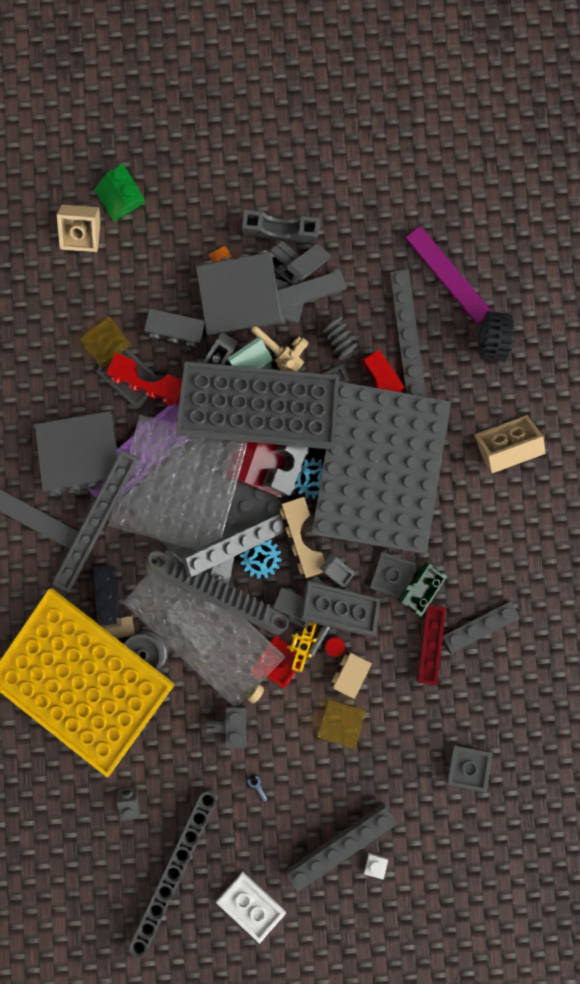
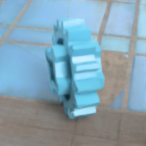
(307, 472)
(263, 566)

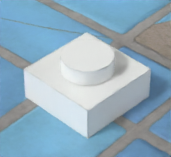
(376, 866)

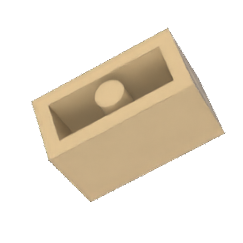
(351, 674)

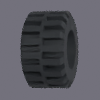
(496, 336)

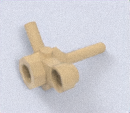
(286, 358)

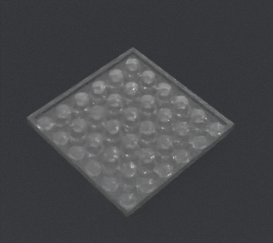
(178, 485)

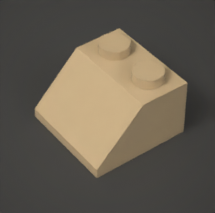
(78, 228)

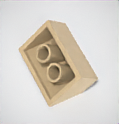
(510, 443)

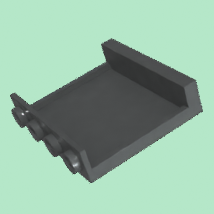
(239, 293)
(76, 452)

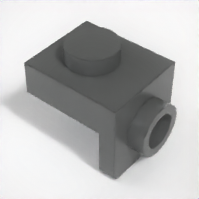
(128, 803)

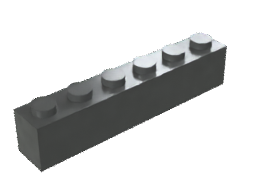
(340, 847)

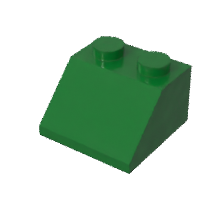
(119, 193)

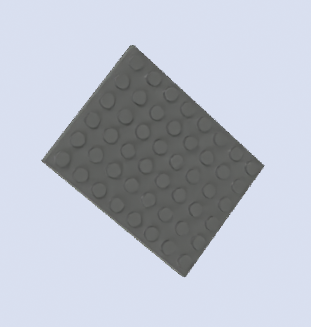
(383, 468)

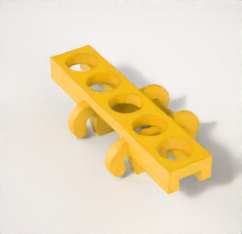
(302, 652)

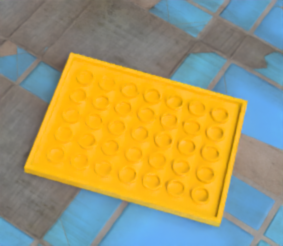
(81, 682)

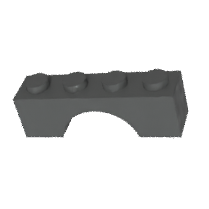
(264, 226)

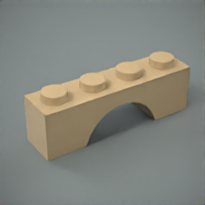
(296, 513)

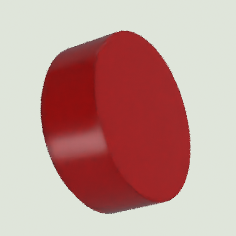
(335, 647)

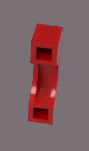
(125, 370)

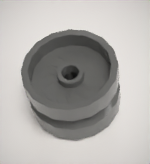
(151, 644)

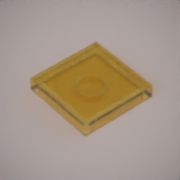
(105, 341)
(341, 723)

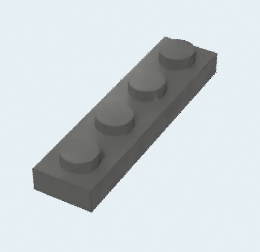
(481, 627)

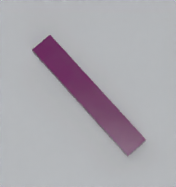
(448, 274)

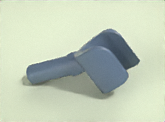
(258, 788)

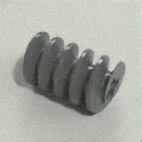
(340, 340)

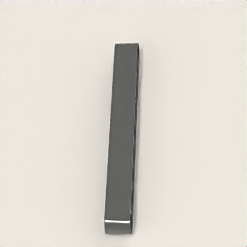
(180, 863)

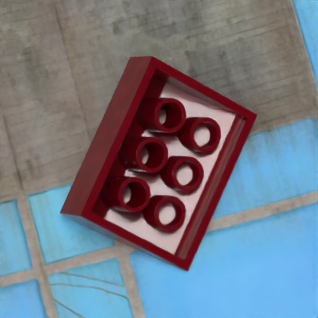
(255, 464)

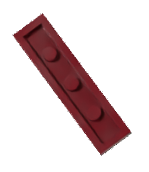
(431, 645)

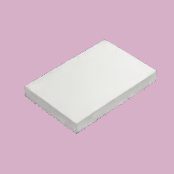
(251, 907)

